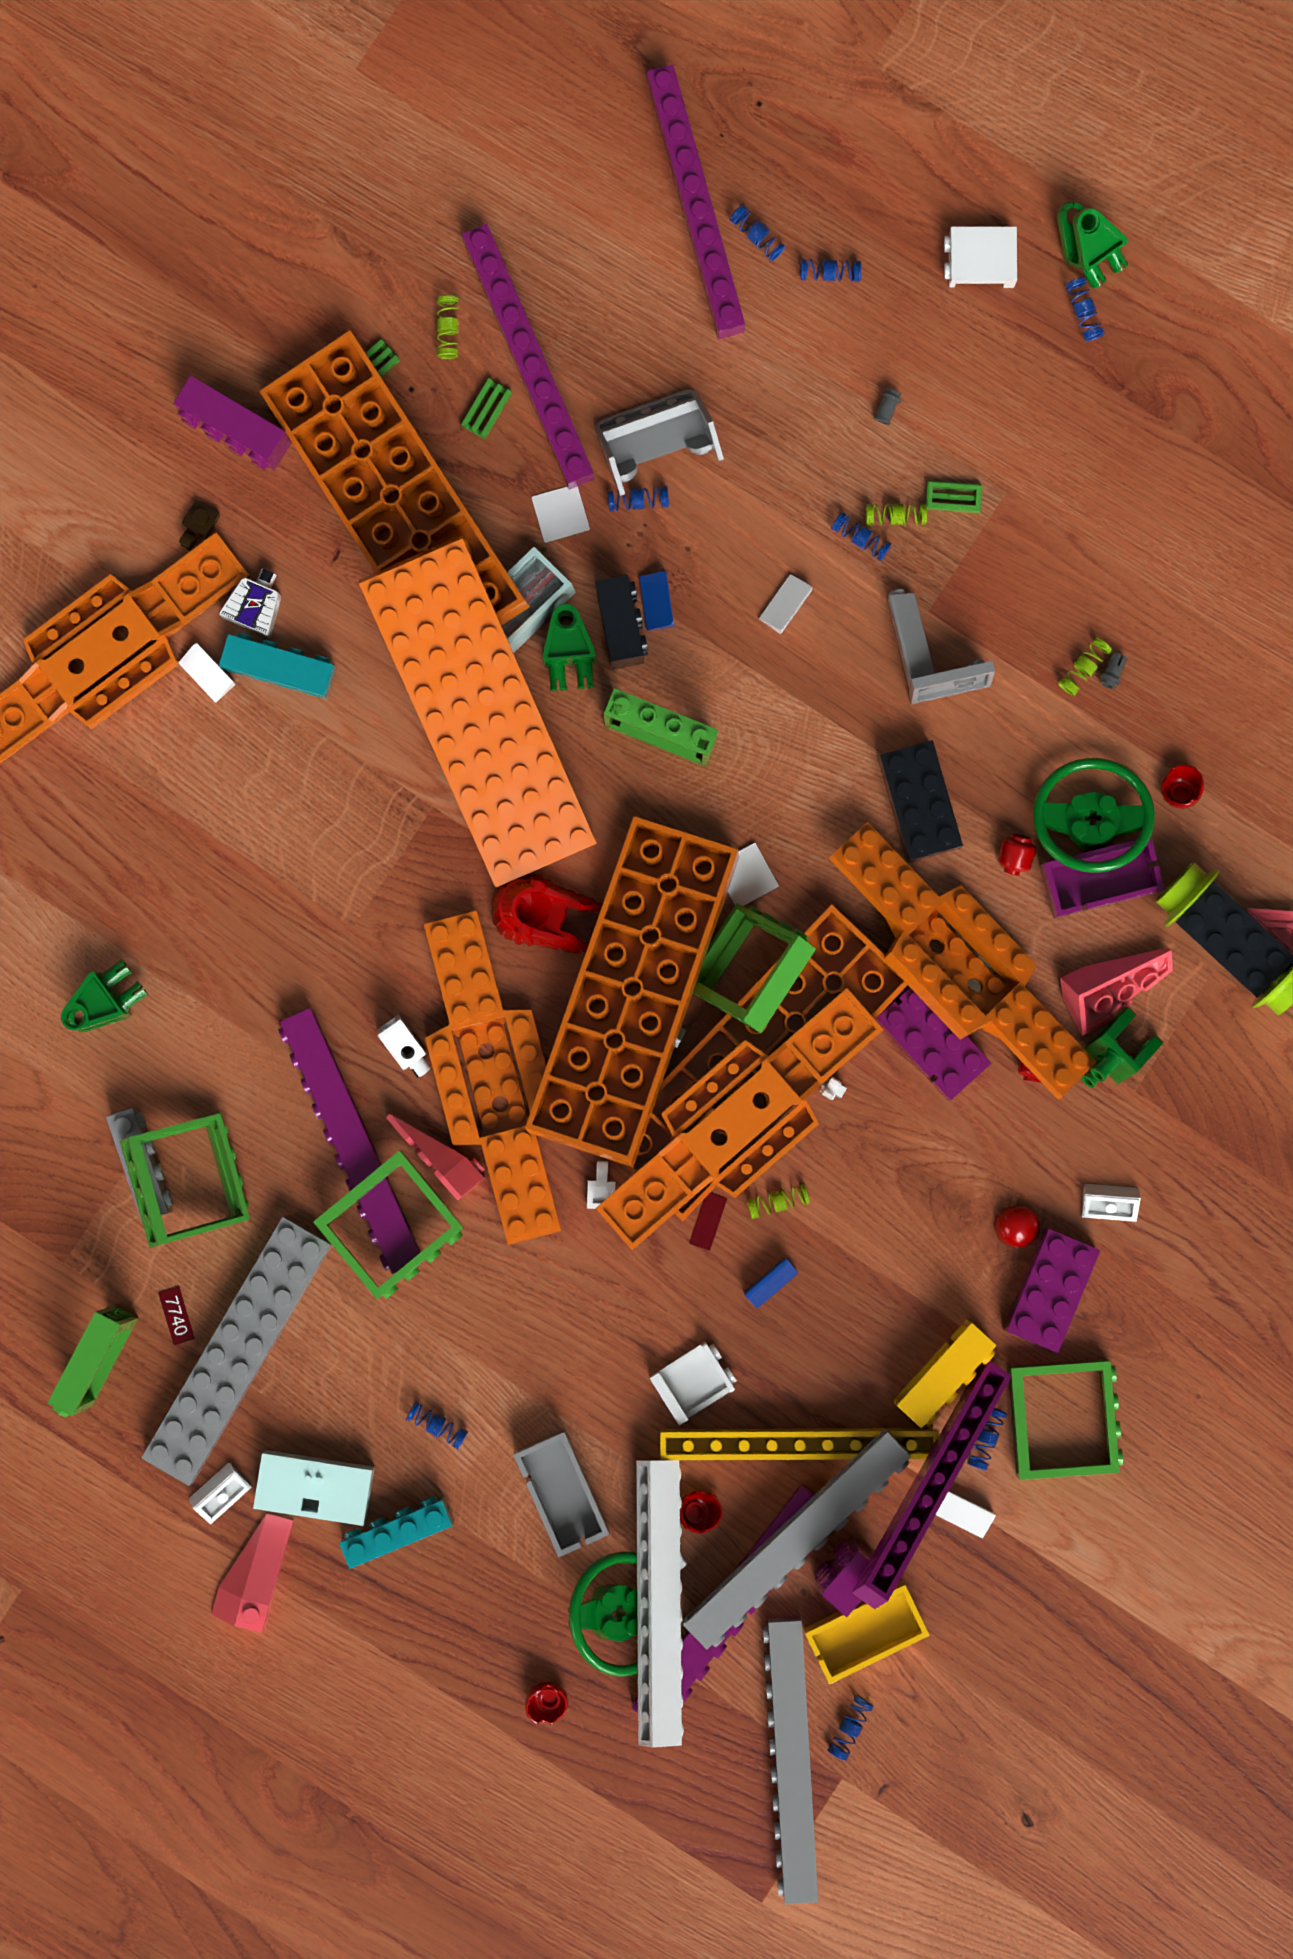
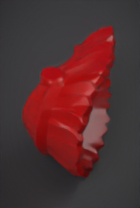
(533, 913)

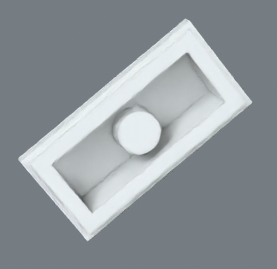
(786, 603)
(206, 673)
(1110, 1202)
(219, 1493)
(966, 1514)

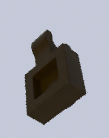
(199, 521)

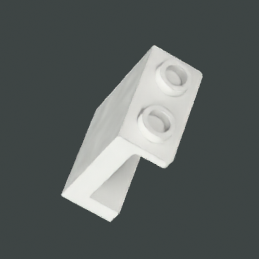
(981, 256)
(693, 1381)

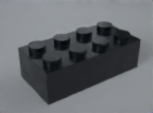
(920, 801)

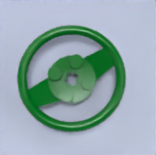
(1112, 818)
(597, 1614)

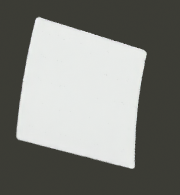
(560, 513)
(751, 877)

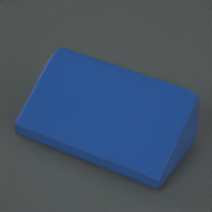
(656, 601)
(770, 1283)

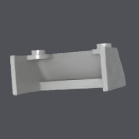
(655, 431)

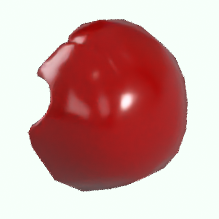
(1182, 786)
(1017, 1226)
(700, 1512)
(546, 1703)

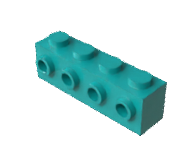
(277, 666)
(396, 1532)

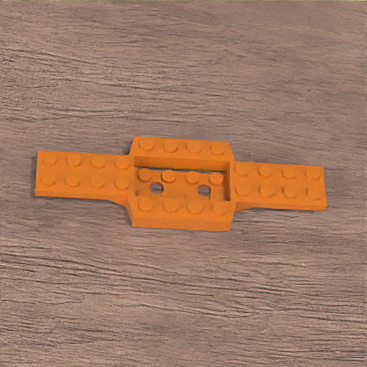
(86, 633)
(944, 977)
(479, 1018)
(693, 1159)

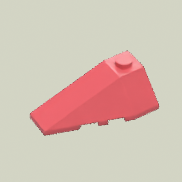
(1104, 987)
(450, 1166)
(250, 1584)

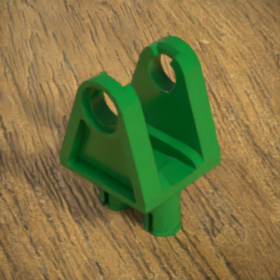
(1090, 241)
(568, 647)
(99, 1001)
(1111, 1058)

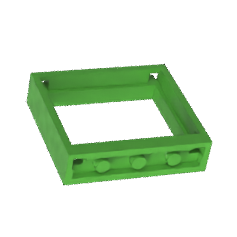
(660, 727)
(777, 983)
(144, 1191)
(428, 1254)
(92, 1361)
(1111, 1403)

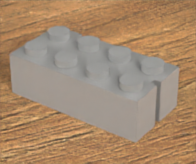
(561, 1492)

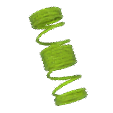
(447, 326)
(897, 514)
(1085, 665)
(778, 1200)

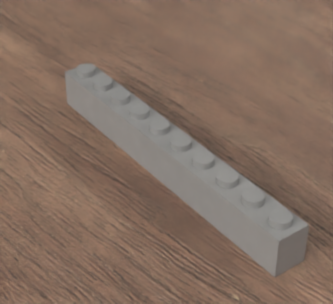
(796, 1539)
(792, 1760)

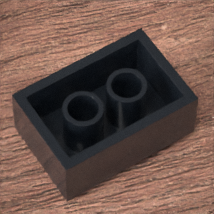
(621, 621)

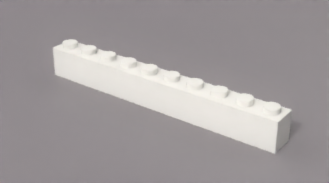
(659, 1603)

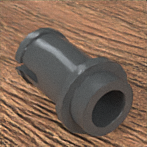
(887, 406)
(1113, 671)

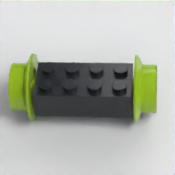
(1231, 936)

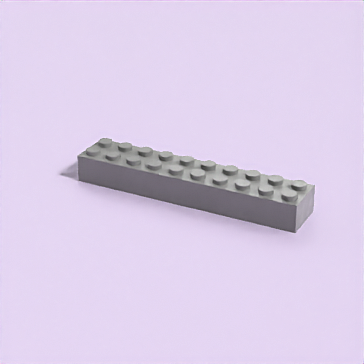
(237, 1350)

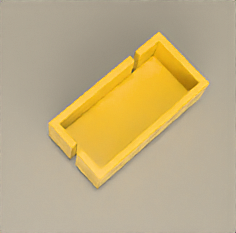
(944, 1374)
(865, 1634)

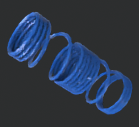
(756, 234)
(829, 269)
(1084, 309)
(637, 498)
(861, 537)
(436, 1425)
(988, 1438)
(851, 1728)

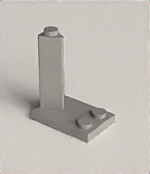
(916, 658)

